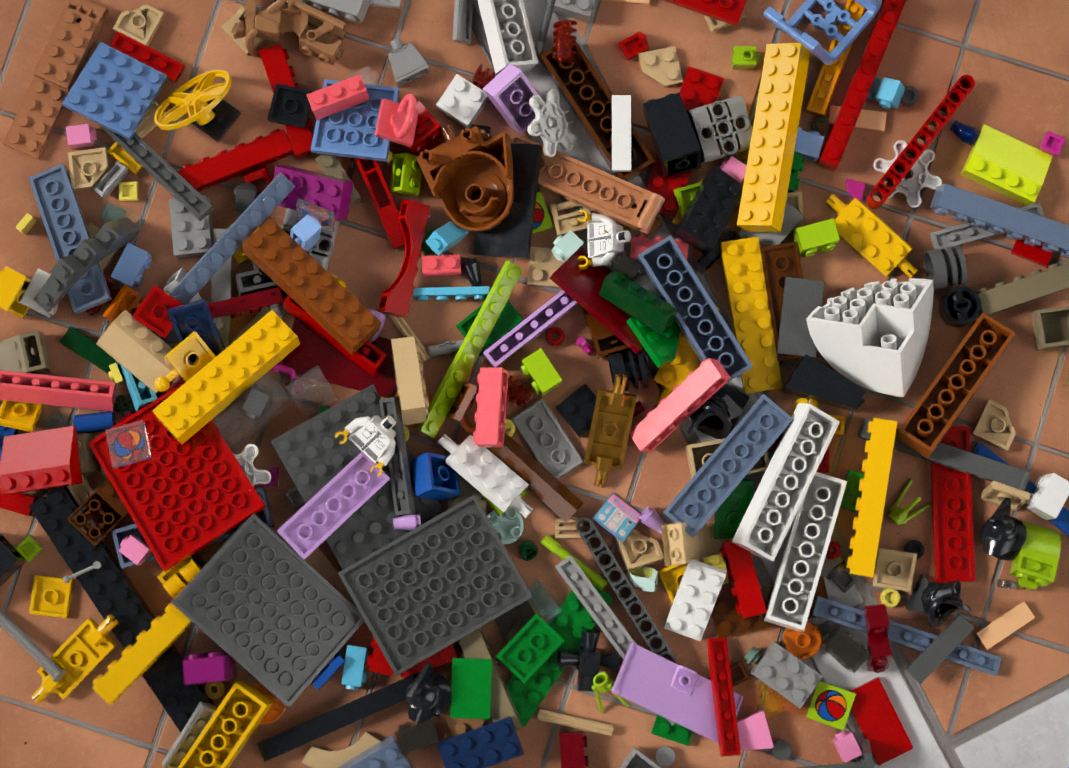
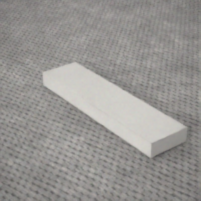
(621, 133)

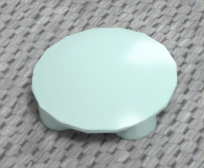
(507, 525)

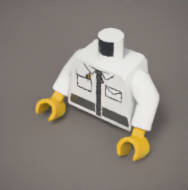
(604, 240)
(373, 438)

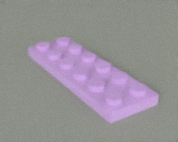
(332, 505)

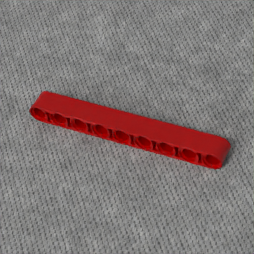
(925, 134)

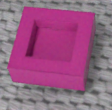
(1052, 143)

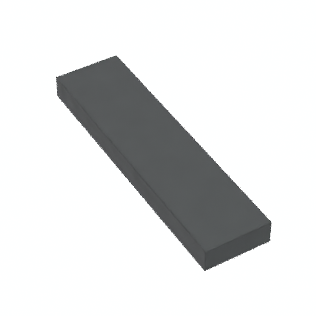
(939, 648)

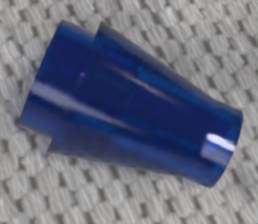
(965, 132)

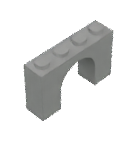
(350, 9)

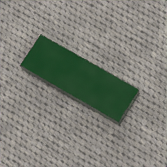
(87, 349)

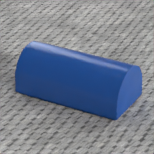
(94, 422)

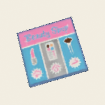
(617, 517)

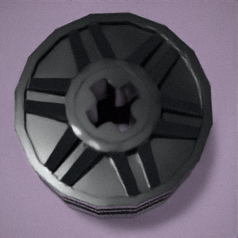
(634, 368)

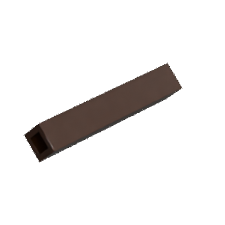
(540, 480)

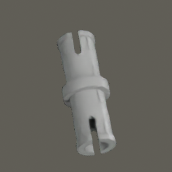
(446, 348)

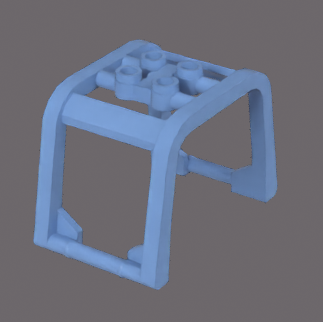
(827, 25)

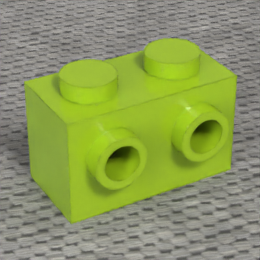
(406, 175)

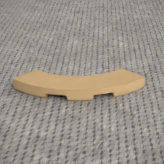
(333, 759)

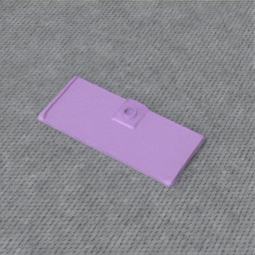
(669, 691)

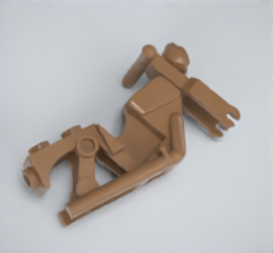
(294, 17)

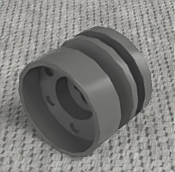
(945, 267)

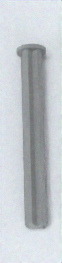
(31, 648)

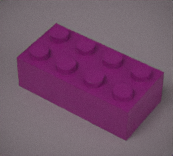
(317, 188)
(209, 667)

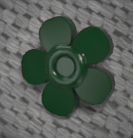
(125, 404)

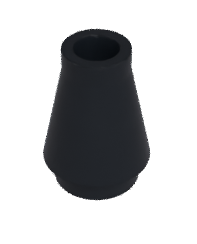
(472, 271)

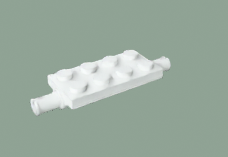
(487, 474)

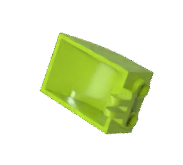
(1037, 558)

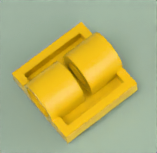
(179, 576)

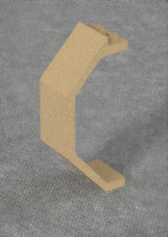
(681, 547)

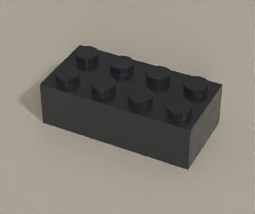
(709, 210)

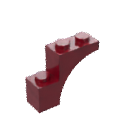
(877, 637)

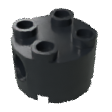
(960, 306)

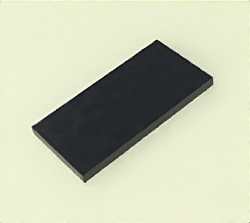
(514, 233)

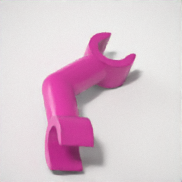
(285, 369)

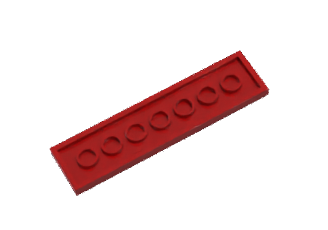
(696, 91)
(953, 516)

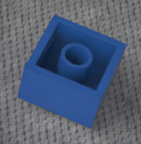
(434, 477)

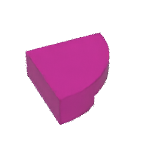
(855, 188)
(584, 345)
(274, 471)

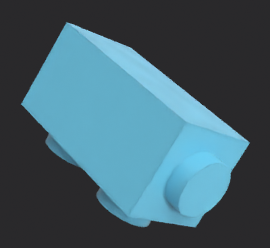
(446, 237)
(354, 667)

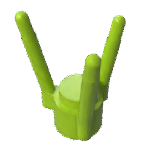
(900, 515)
(603, 683)

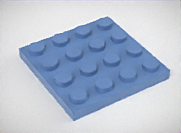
(115, 90)
(353, 129)

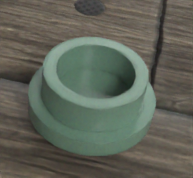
(753, 655)

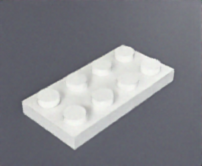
(695, 599)

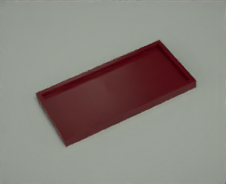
(585, 289)
(338, 367)

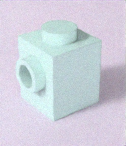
(566, 246)

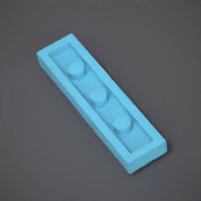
(444, 293)

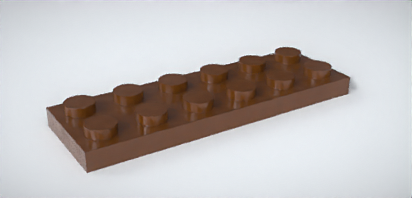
(779, 262)
(729, 623)

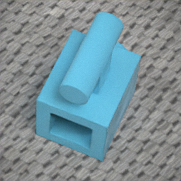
(887, 93)

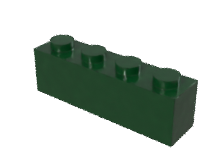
(638, 302)

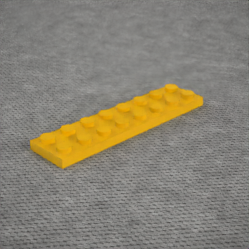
(751, 313)

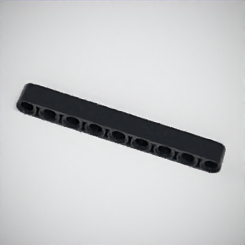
(335, 719)

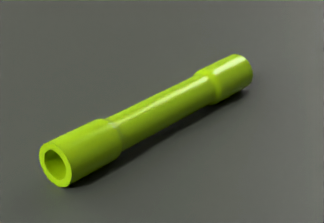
(557, 549)

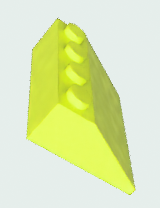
(1007, 165)

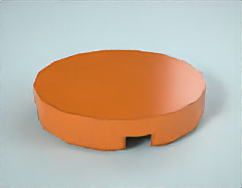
(803, 644)

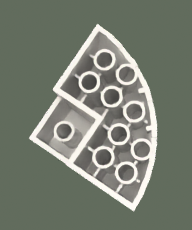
(876, 333)

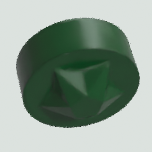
(527, 550)

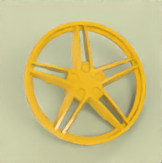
(195, 102)

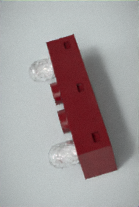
(250, 302)

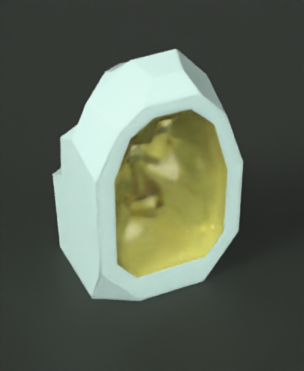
(644, 578)

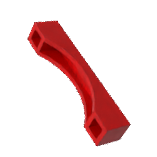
(412, 219)

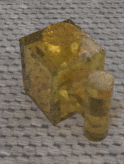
(770, 701)

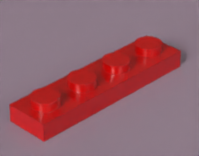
(148, 56)

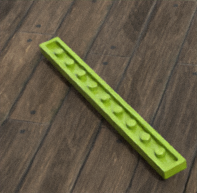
(470, 348)

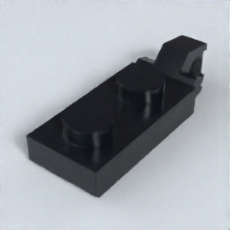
(707, 261)

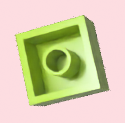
(816, 237)
(541, 372)

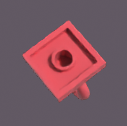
(398, 120)

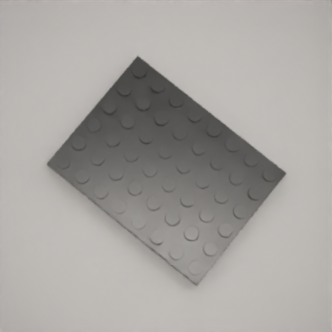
(316, 457)
(435, 585)
(269, 610)

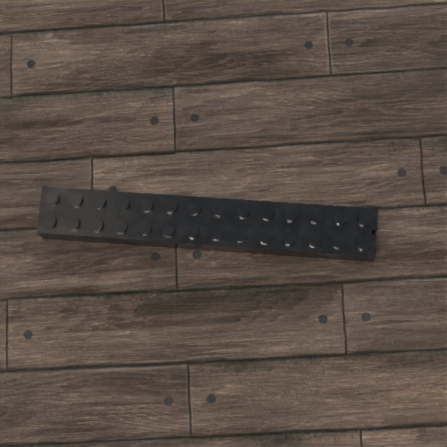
(117, 596)

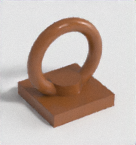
(462, 406)

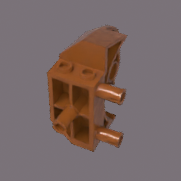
(467, 167)

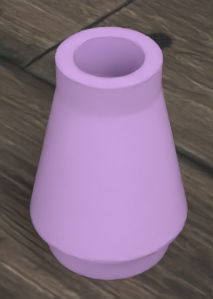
(652, 519)
(407, 522)

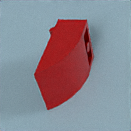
(427, 131)

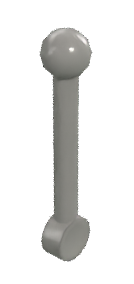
(96, 565)

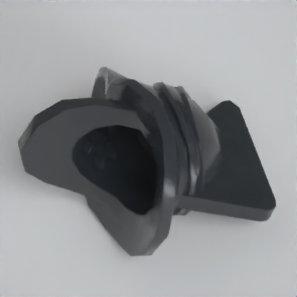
(715, 416)
(1003, 533)
(936, 599)
(427, 695)

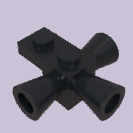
(588, 660)

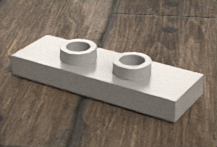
(462, 21)

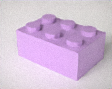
(511, 96)

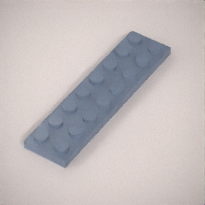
(66, 231)
(728, 465)

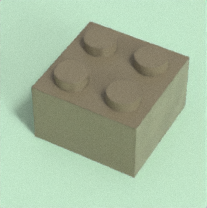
(1051, 327)

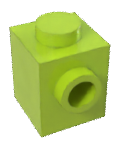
(745, 57)

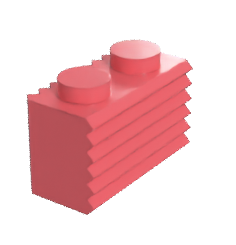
(441, 265)

